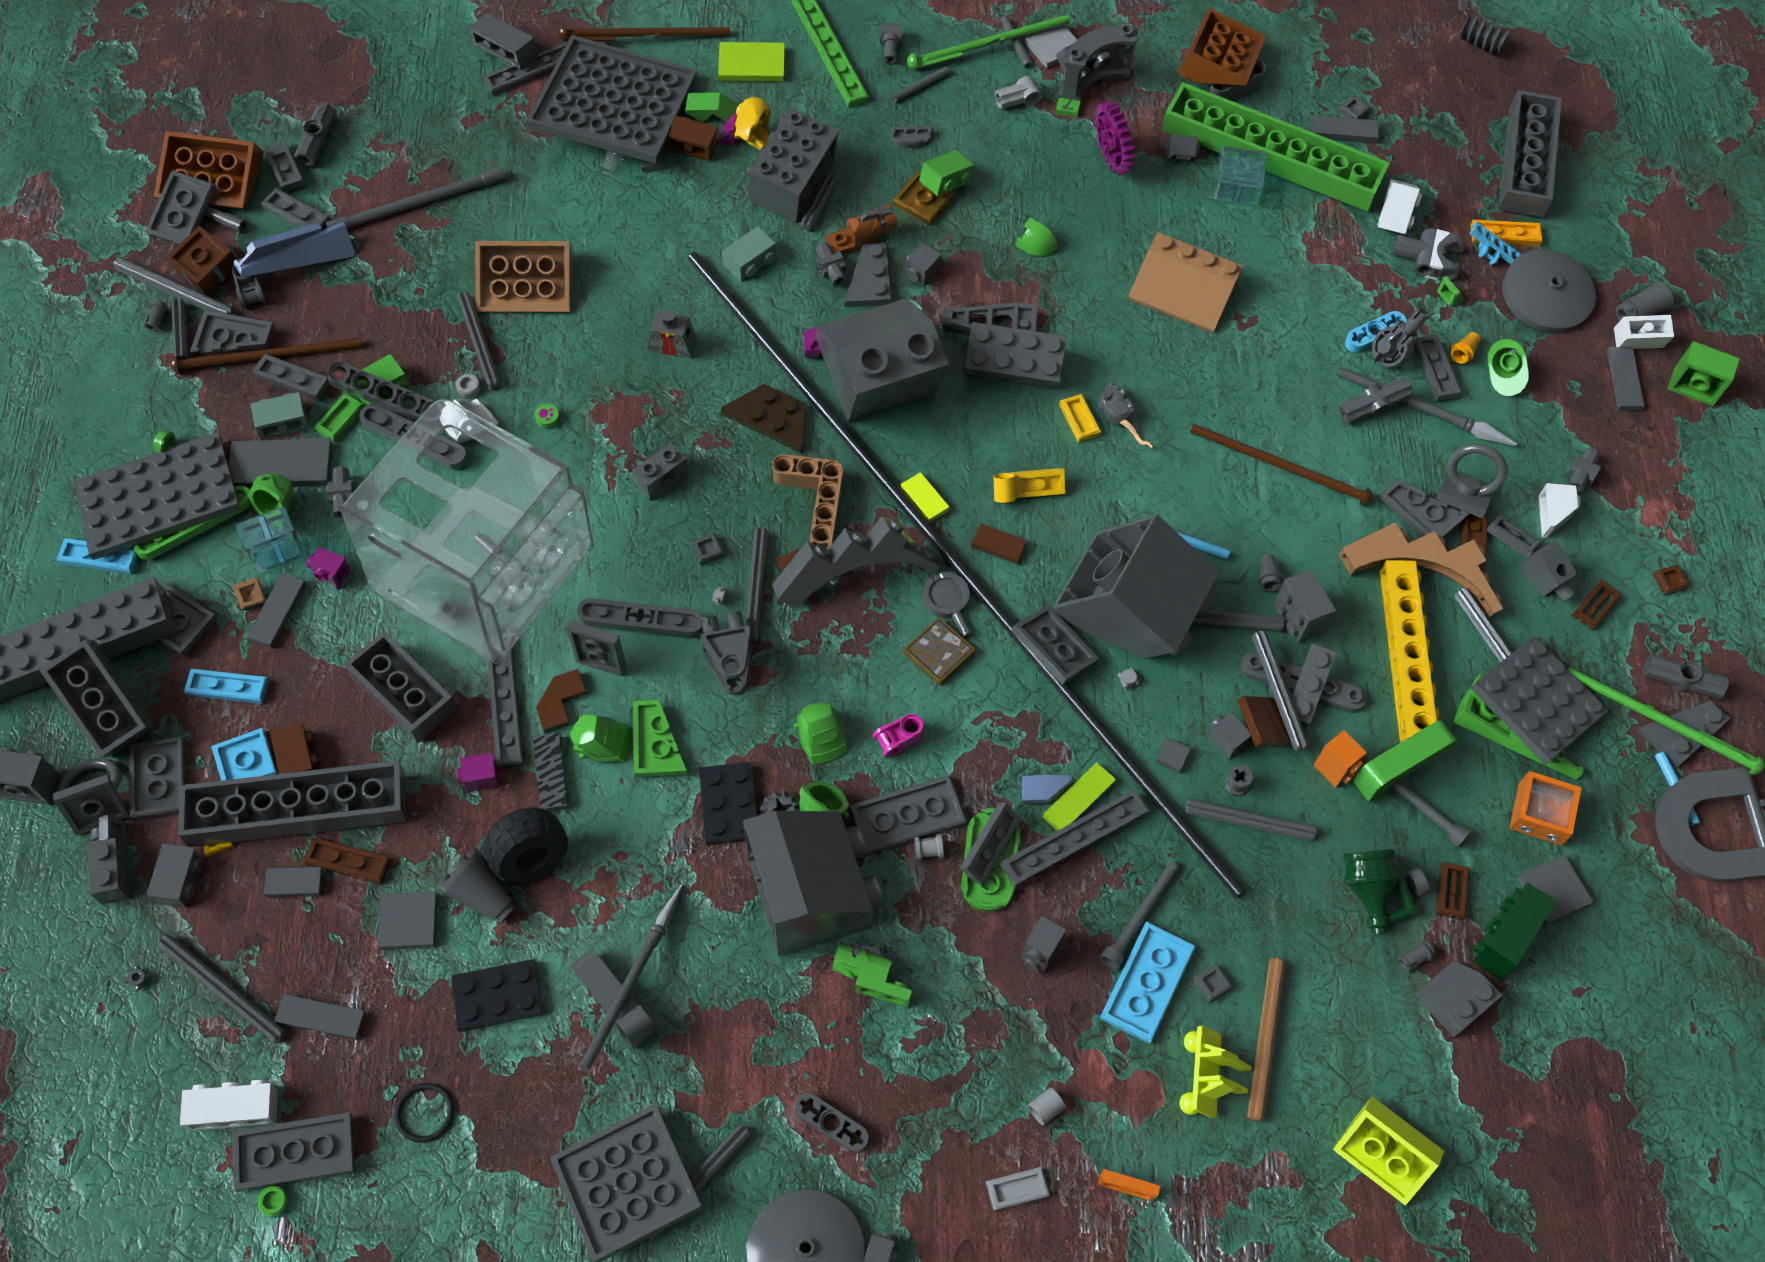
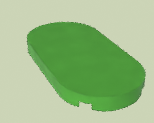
(997, 888)

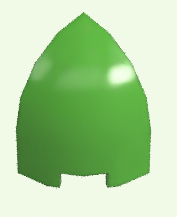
(1037, 239)

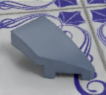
(1044, 787)

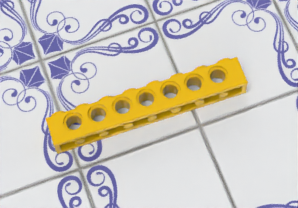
(1405, 574)

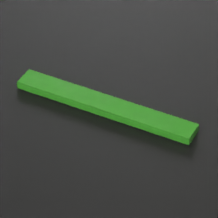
(831, 52)

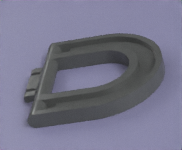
(1683, 848)

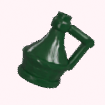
(1373, 878)

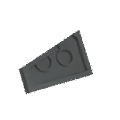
(870, 278)
(230, 333)
(1421, 511)
(1677, 746)

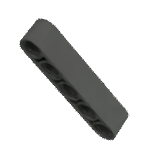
(377, 384)

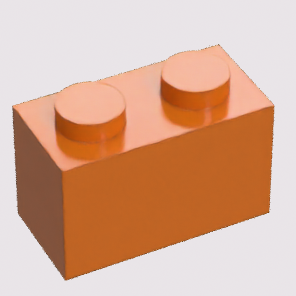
(1340, 759)

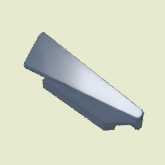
(296, 249)

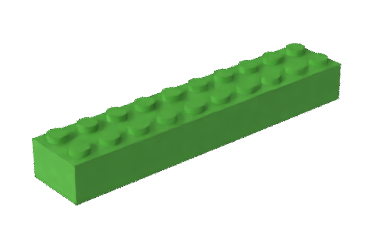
(1289, 150)

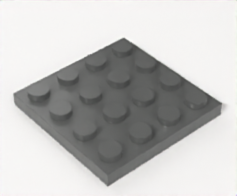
(1539, 699)
(625, 1183)

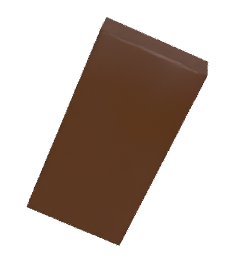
(998, 543)

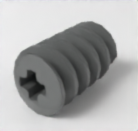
(1484, 34)

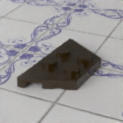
(771, 415)

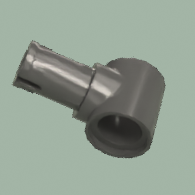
(890, 38)

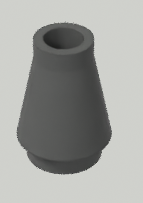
(1270, 576)

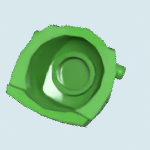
(271, 493)
(821, 733)
(601, 739)
(823, 797)

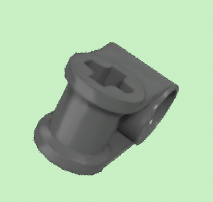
(248, 289)

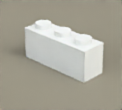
(229, 1106)

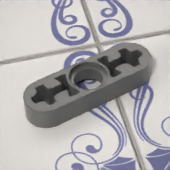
(809, 1119)

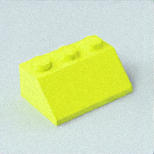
(1389, 1150)

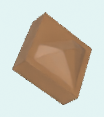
(249, 593)

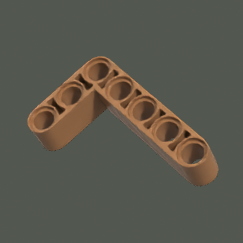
(819, 481)

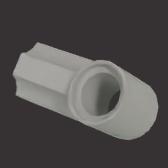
(1023, 91)

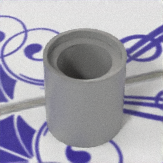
(1046, 1106)

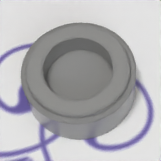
(468, 386)

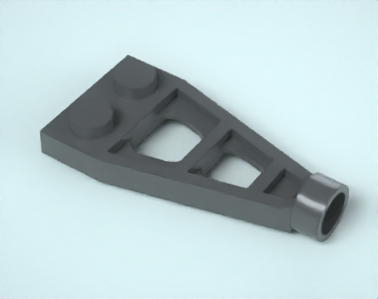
(1022, 315)

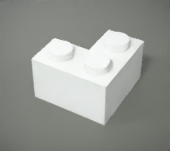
(1398, 206)

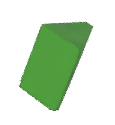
(1449, 292)

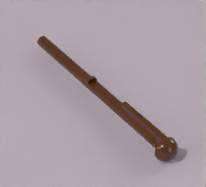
(609, 34)
(177, 365)
(1365, 496)

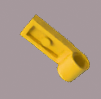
(1028, 484)

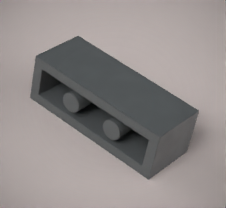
(503, 41)

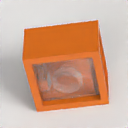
(1545, 808)

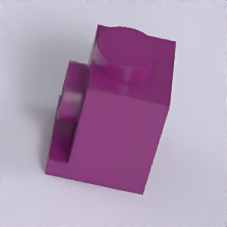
(328, 567)

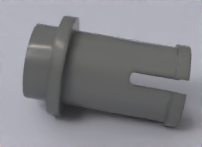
(156, 315)
(1416, 956)

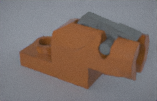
(862, 230)

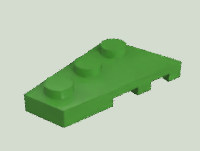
(653, 742)

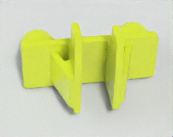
(1207, 1082)

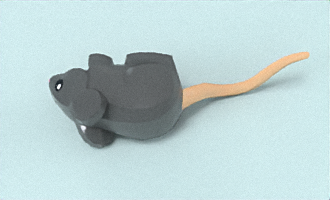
(1118, 409)

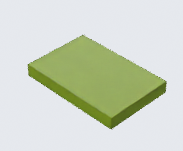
(751, 61)

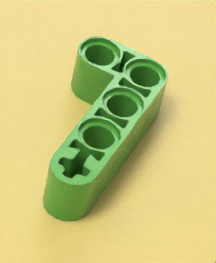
(1403, 759)

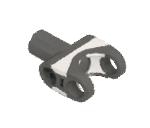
(1430, 253)

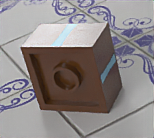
(202, 261)

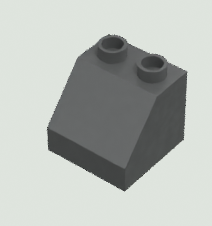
(882, 358)
(1138, 588)
(810, 877)

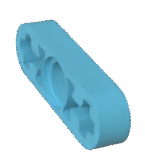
(1367, 341)

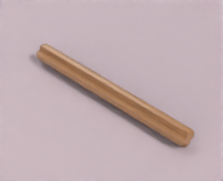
(1266, 1040)

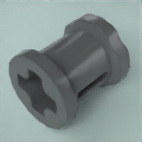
(1237, 773)

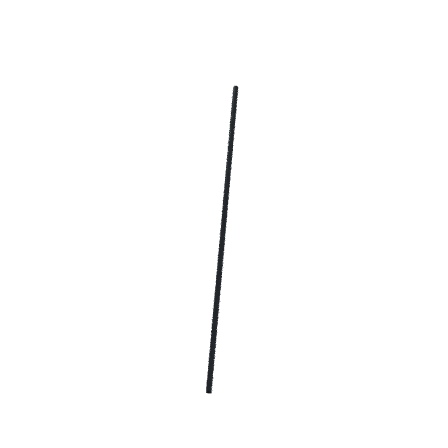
(973, 582)

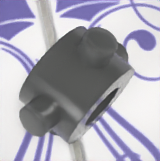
(137, 978)

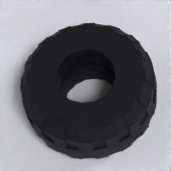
(525, 845)

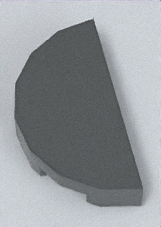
(911, 136)

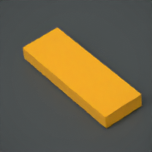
(1513, 232)

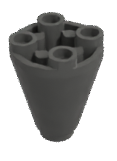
(478, 887)

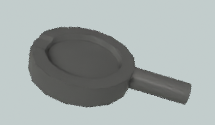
(947, 597)

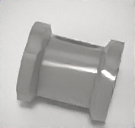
(928, 847)

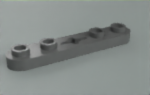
(395, 426)
(615, 615)
(1334, 694)

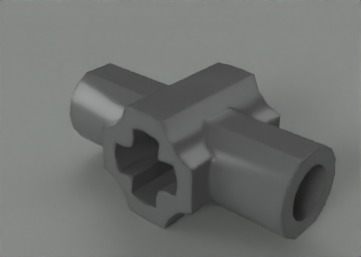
(831, 264)
(1584, 469)
(339, 489)

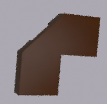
(561, 689)

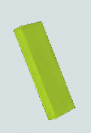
(1079, 797)

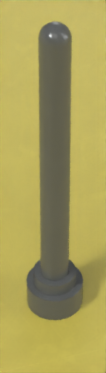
(1455, 832)
(1113, 955)

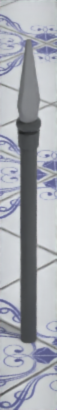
(1479, 429)
(653, 938)

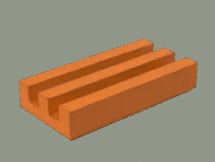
(1128, 1185)

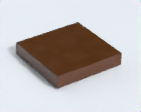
(1264, 721)

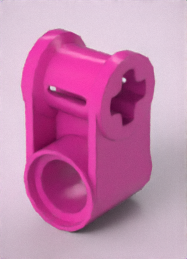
(895, 738)

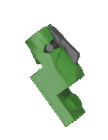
(871, 973)

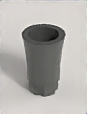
(1650, 301)

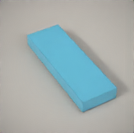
(76, 553)
(226, 686)

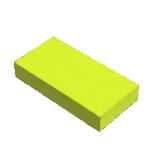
(924, 497)

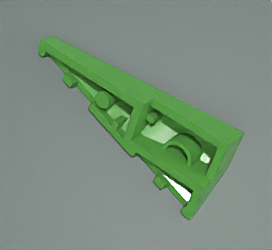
(1479, 718)

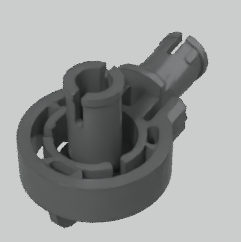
(1398, 340)

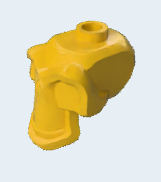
(753, 122)

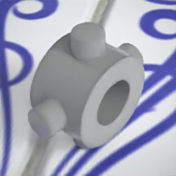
(719, 596)
(1128, 678)

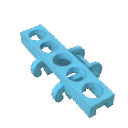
(1484, 244)

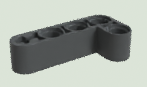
(603, 986)

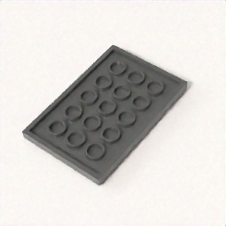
(156, 495)

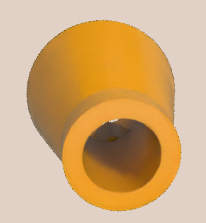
(1465, 349)

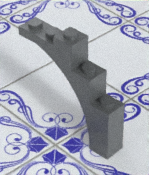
(817, 564)

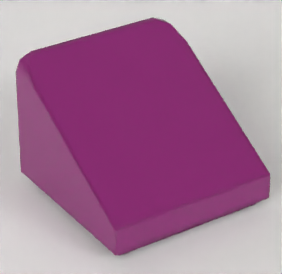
(728, 131)

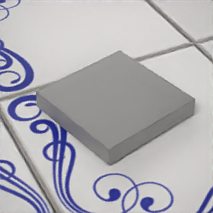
(1048, 43)

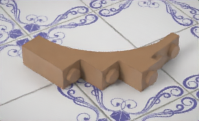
(1430, 553)

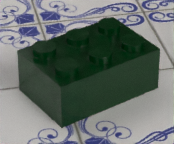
(1512, 930)

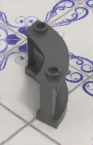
(1106, 67)

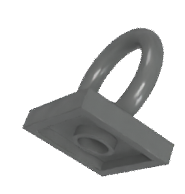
(1466, 491)
(92, 799)

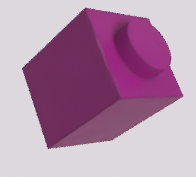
(478, 772)

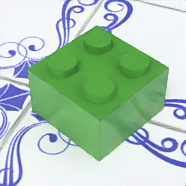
(1703, 373)

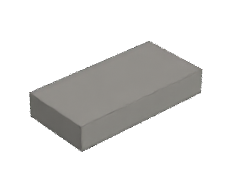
(1017, 1189)

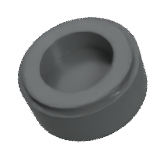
(1418, 882)

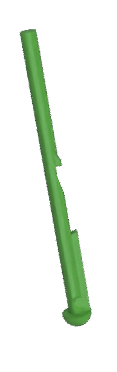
(954, 52)
(1755, 764)

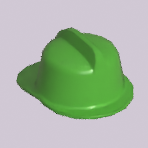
(1508, 367)

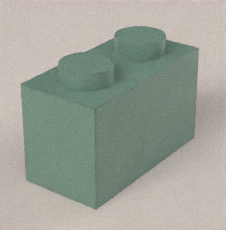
(749, 254)
(279, 415)

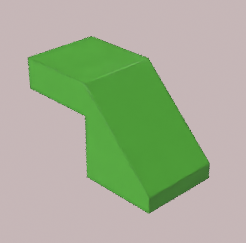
(704, 105)

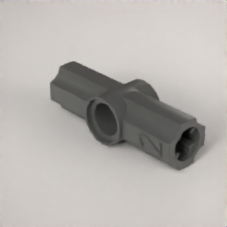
(315, 134)
(1375, 400)
(1698, 679)

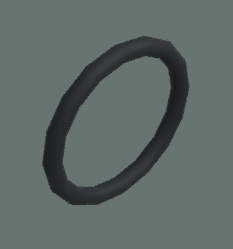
(404, 1132)

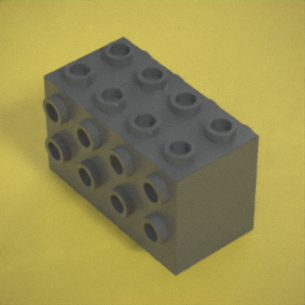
(792, 164)

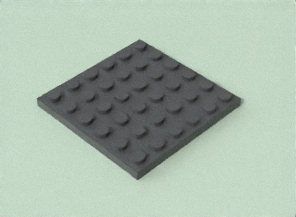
(612, 99)

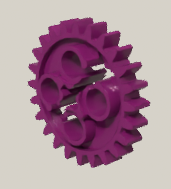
(1114, 137)

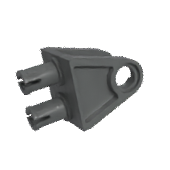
(728, 651)

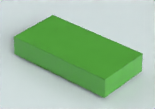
(339, 417)

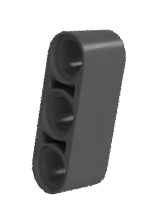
(1234, 92)

